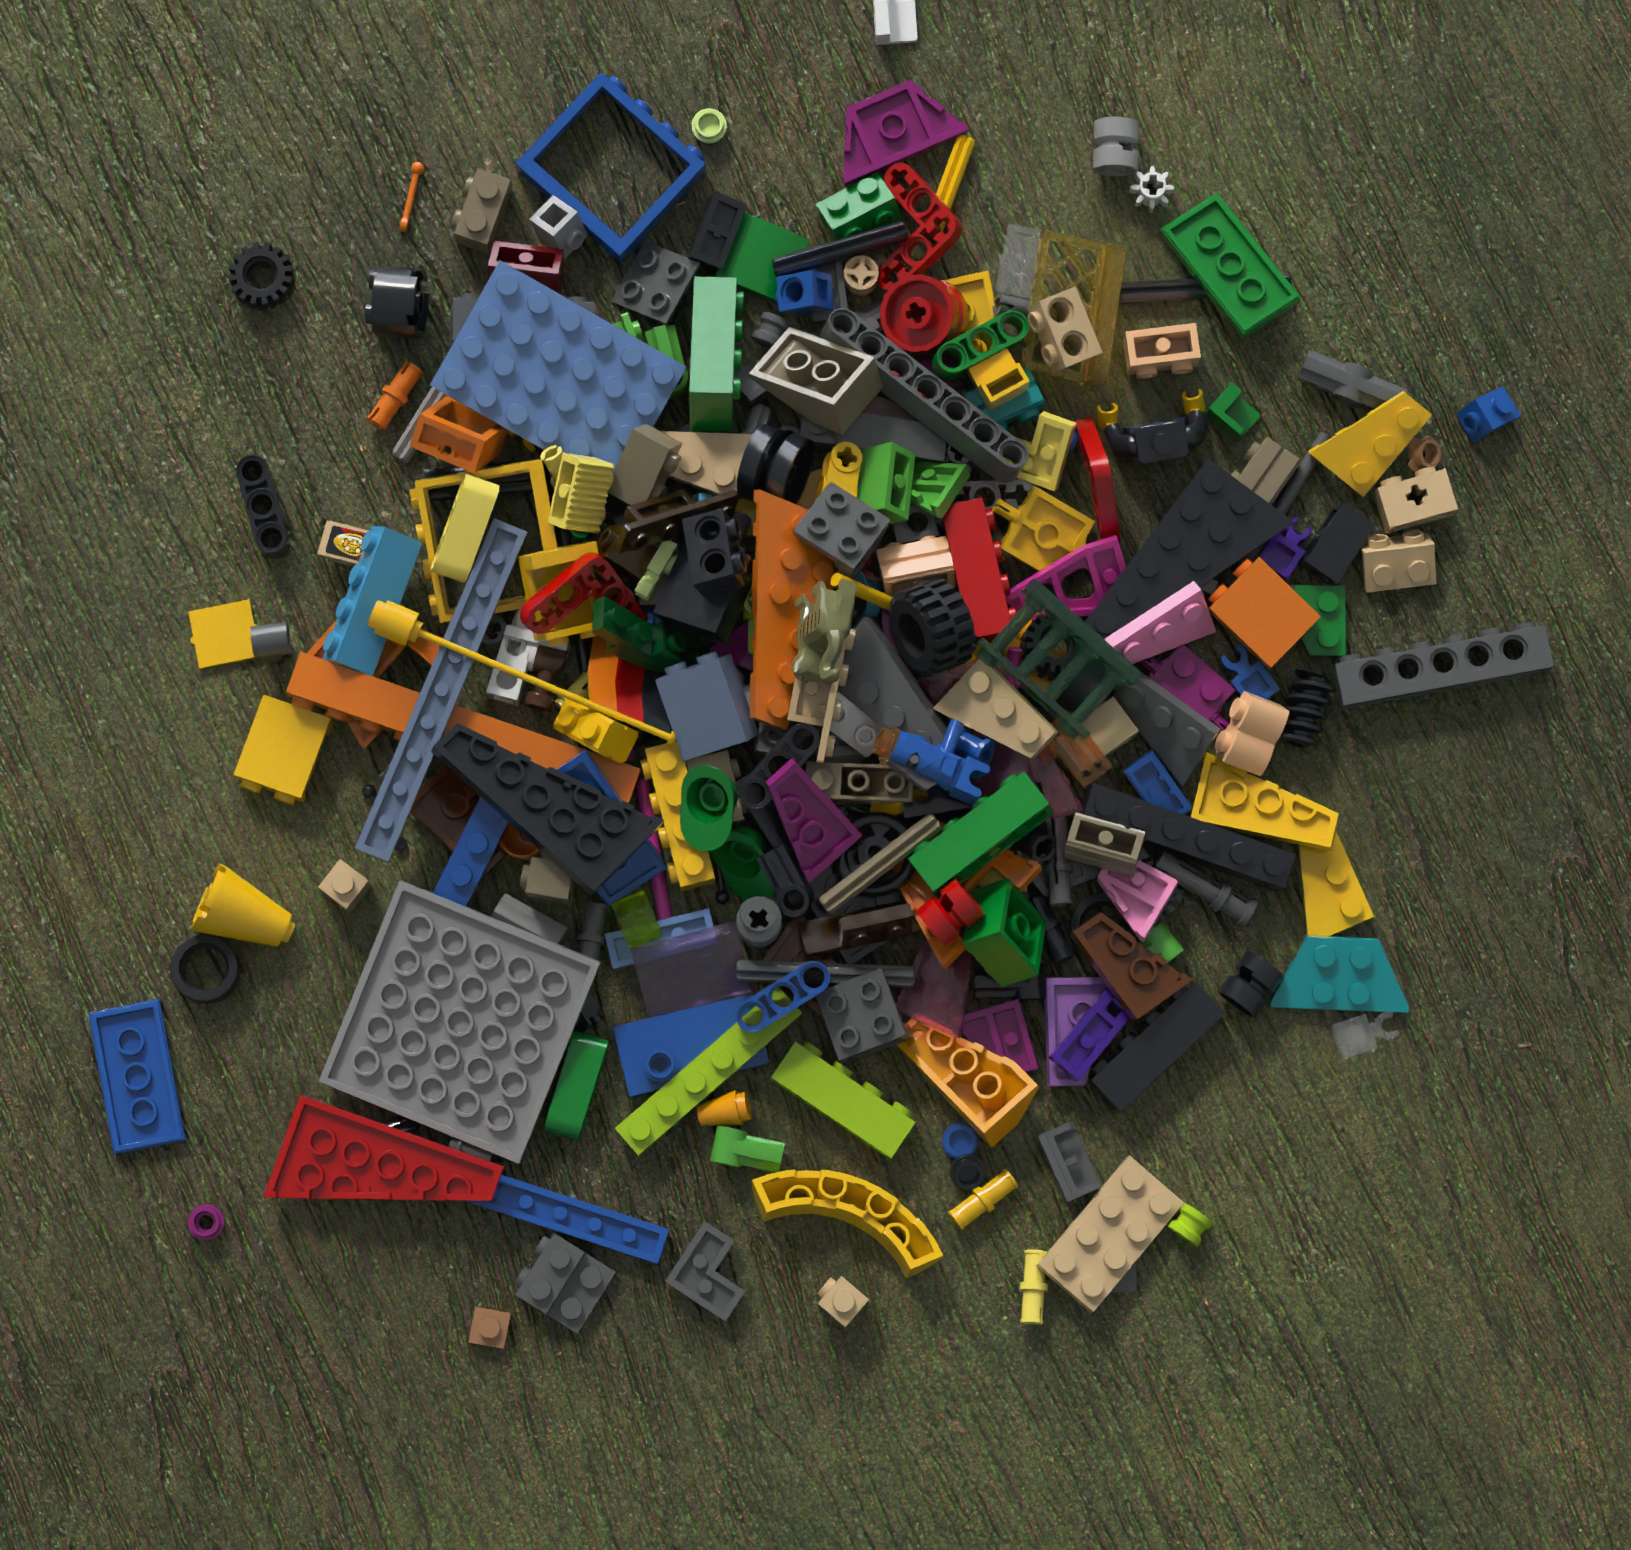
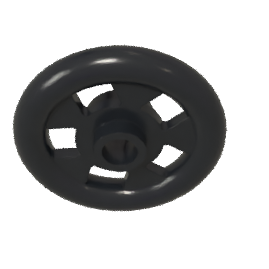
(881, 824)

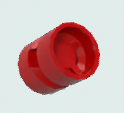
(950, 912)

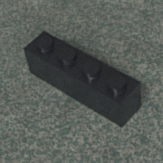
(1156, 1048)

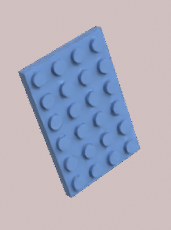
(554, 369)

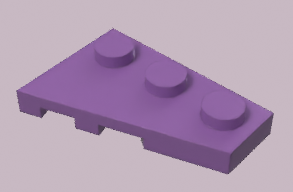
(1064, 1006)

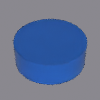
(959, 1140)

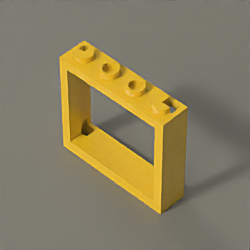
(427, 533)

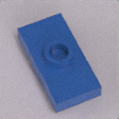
(1155, 784)

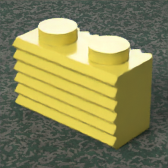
(581, 493)

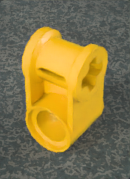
(842, 476)

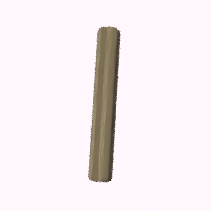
(880, 863)

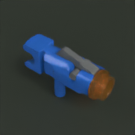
(931, 764)

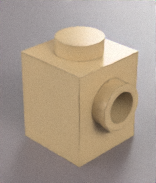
(841, 1300)

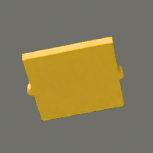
(222, 633)

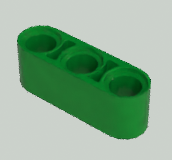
(990, 333)
(576, 1085)

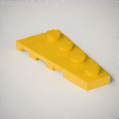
(1260, 808)

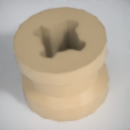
(861, 268)

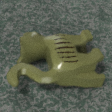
(823, 628)

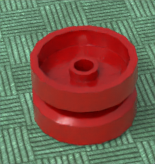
(904, 315)

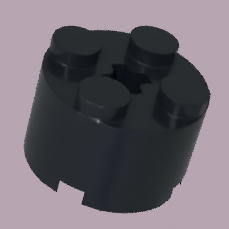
(398, 302)

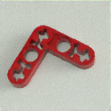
(928, 221)
(1100, 477)
(583, 587)

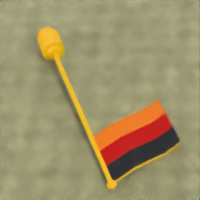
(613, 684)

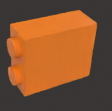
(1262, 611)

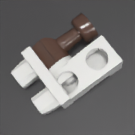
(524, 654)

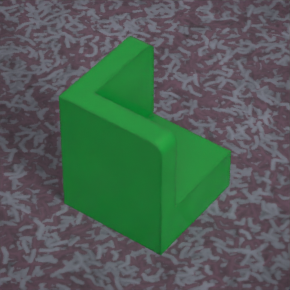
(1233, 413)

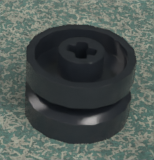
(775, 464)

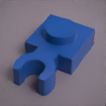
(1250, 678)

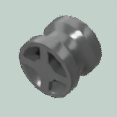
(770, 330)

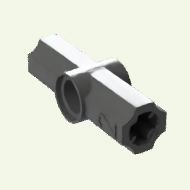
(1347, 381)

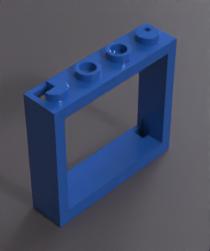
(617, 247)

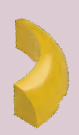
(854, 1202)

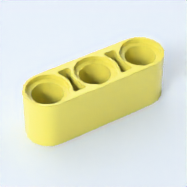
(465, 528)

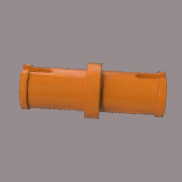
(394, 395)

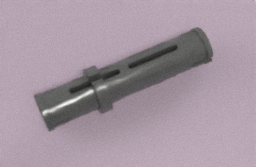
(1058, 866)

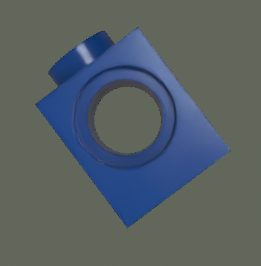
(816, 293)

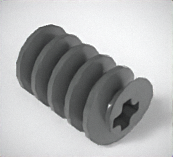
(757, 908)

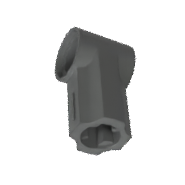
(271, 642)

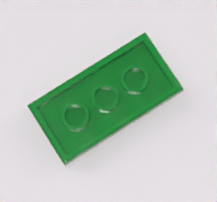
(1230, 265)

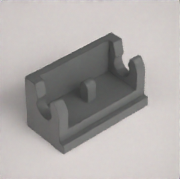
(1068, 1162)

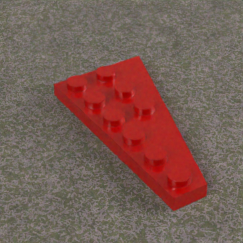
(353, 1157)

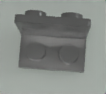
(842, 529)
(862, 1016)

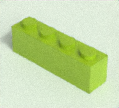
(843, 1100)

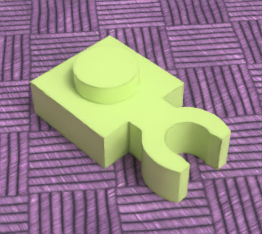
(659, 565)

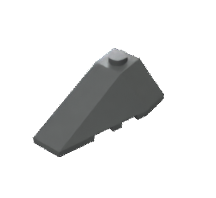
(880, 424)

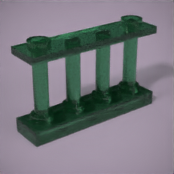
(1091, 648)

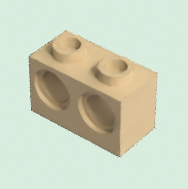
(1072, 326)

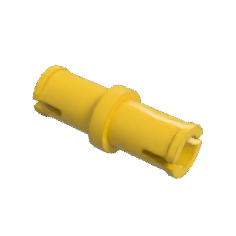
(983, 1199)

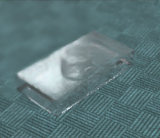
(1018, 262)

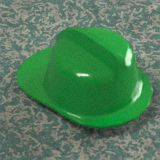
(707, 807)
(739, 862)

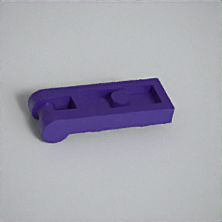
(1089, 1036)

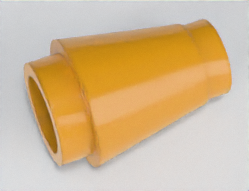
(725, 1110)

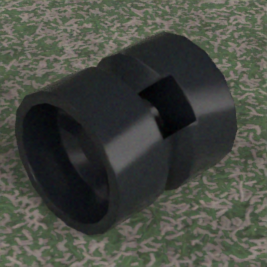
(1251, 983)

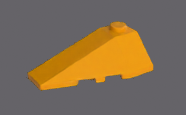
(977, 1083)

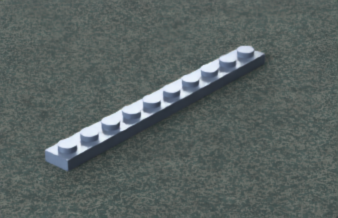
(440, 691)

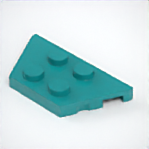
(1340, 976)

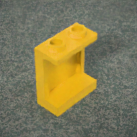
(540, 569)
(282, 749)

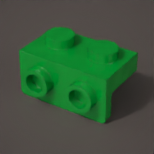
(859, 208)

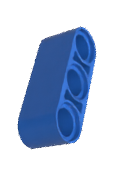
(773, 1012)

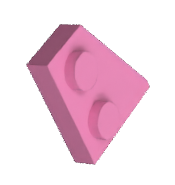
(1138, 897)

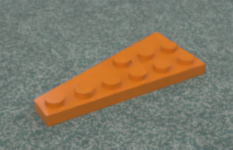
(780, 574)

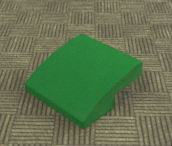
(753, 253)

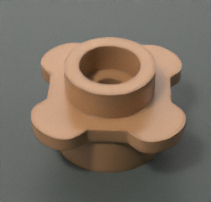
(1423, 453)

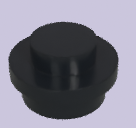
(967, 1172)

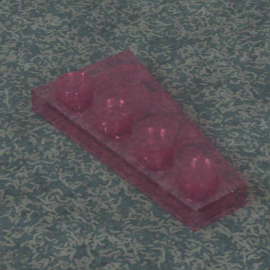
(938, 993)

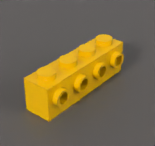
(667, 770)

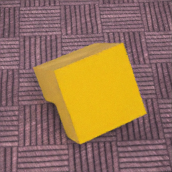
(998, 379)

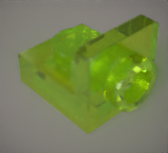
(636, 919)

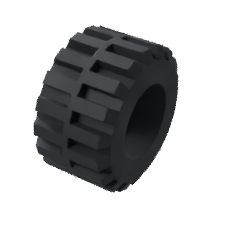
(932, 627)

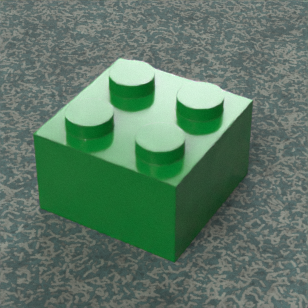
(1008, 935)

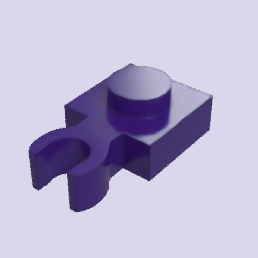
(1283, 553)

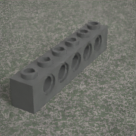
(1355, 692)

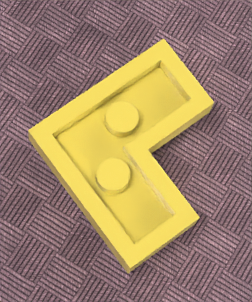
(1047, 451)

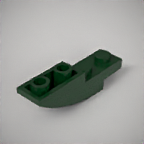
(641, 642)

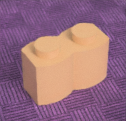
(1251, 733)

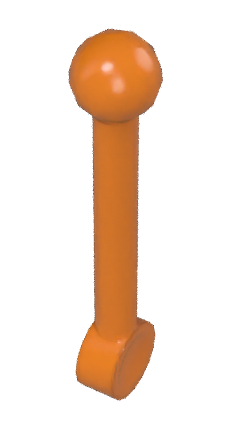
(417, 169)

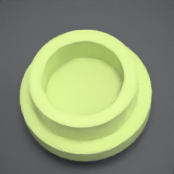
(709, 126)

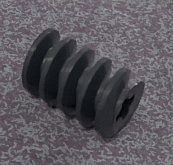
(1306, 708)

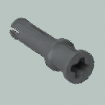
(1218, 895)

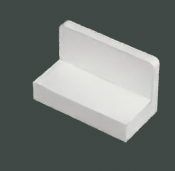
(895, 21)

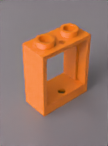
(469, 434)

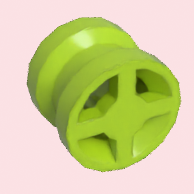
(1190, 1224)

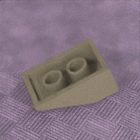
(819, 378)

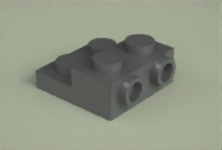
(564, 1282)

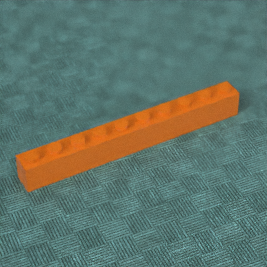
(389, 707)

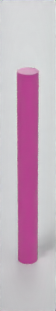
(658, 882)

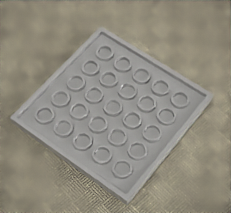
(459, 1021)

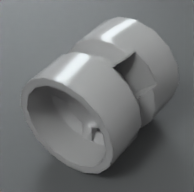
(1115, 150)

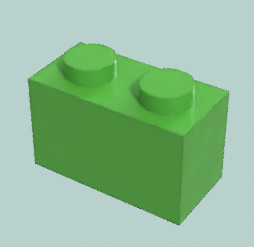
(887, 480)

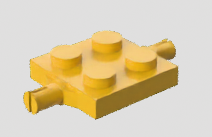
(1042, 529)

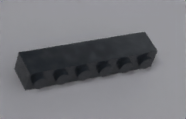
(1192, 838)

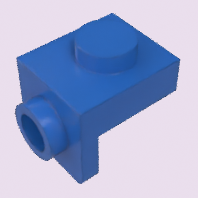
(1487, 414)

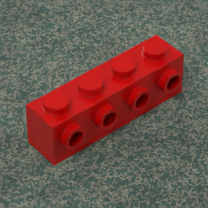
(976, 566)

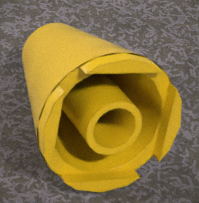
(241, 911)

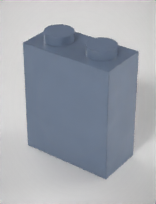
(706, 705)

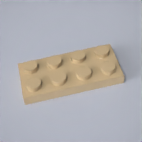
(1110, 1234)

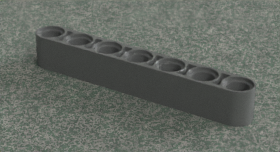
(941, 400)

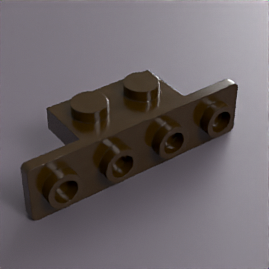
(662, 517)
(858, 928)

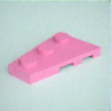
(1165, 626)

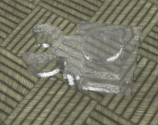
(1358, 1036)

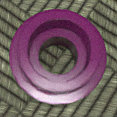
(196, 1216)

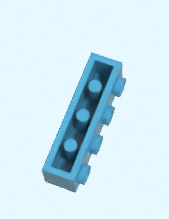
(381, 576)

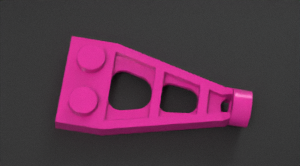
(1100, 558)

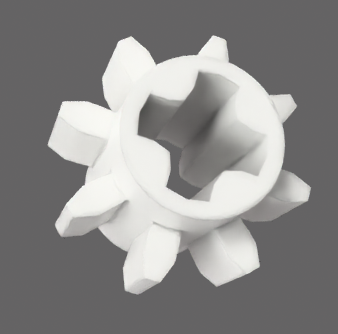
(1159, 184)

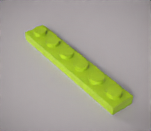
(702, 1077)

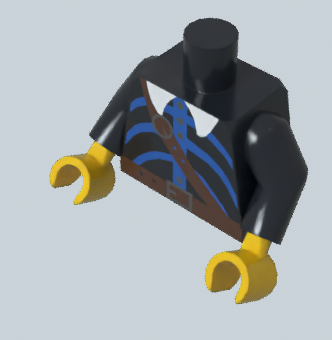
(1156, 439)

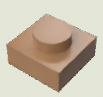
(490, 1327)

